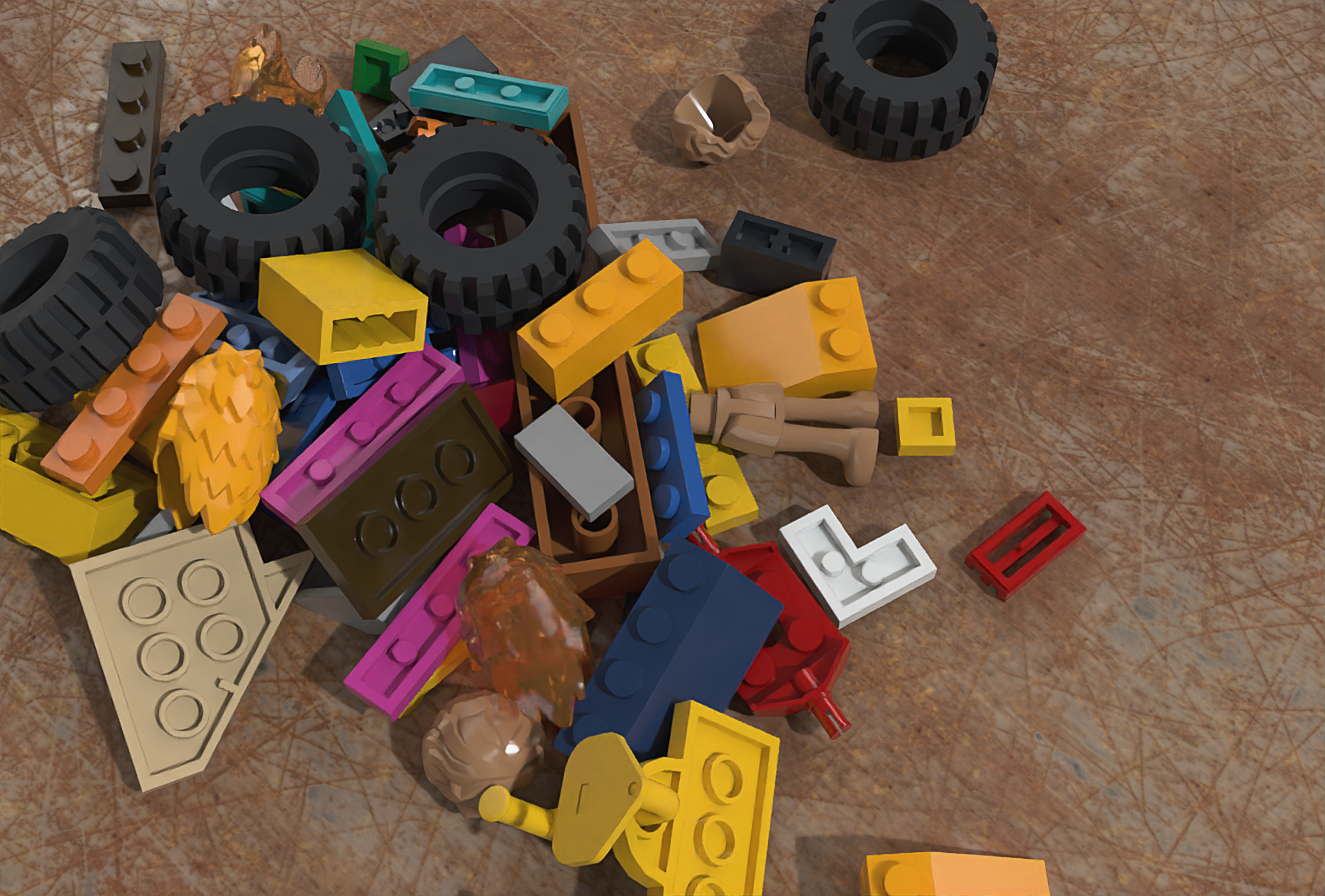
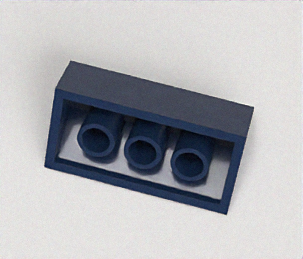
(680, 643)

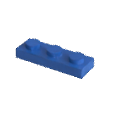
(670, 457)

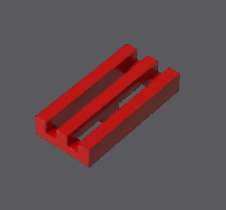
(994, 572)

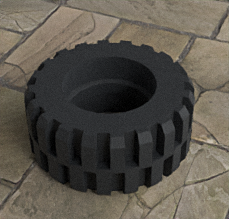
(894, 112)
(247, 148)
(482, 169)
(70, 306)

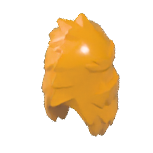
(218, 440)

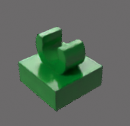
(376, 66)

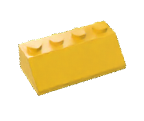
(55, 515)

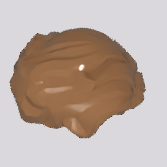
(719, 120)
(481, 744)

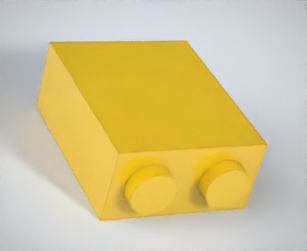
(342, 305)

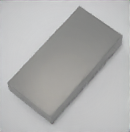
(574, 462)

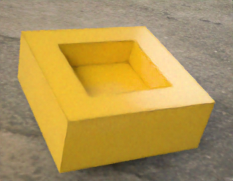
(924, 427)

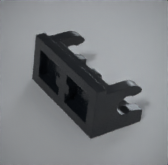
(771, 256)

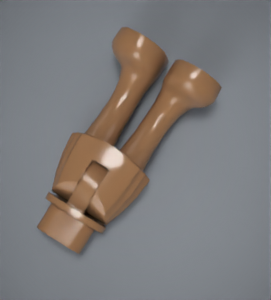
(754, 417)

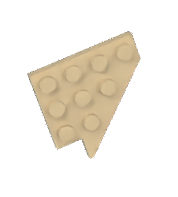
(182, 638)

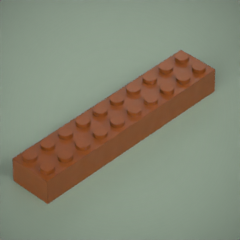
(621, 545)

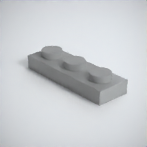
(680, 240)

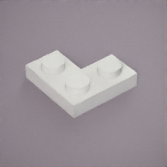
(851, 579)

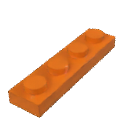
(133, 394)

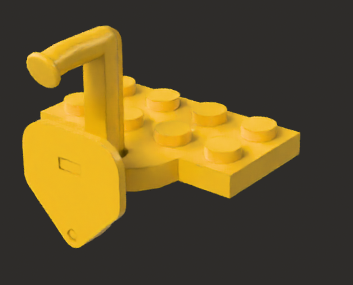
(700, 807)

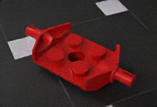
(811, 653)

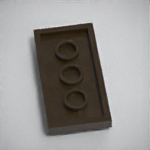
(411, 500)

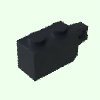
(392, 123)

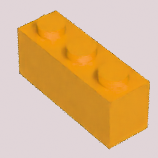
(601, 319)

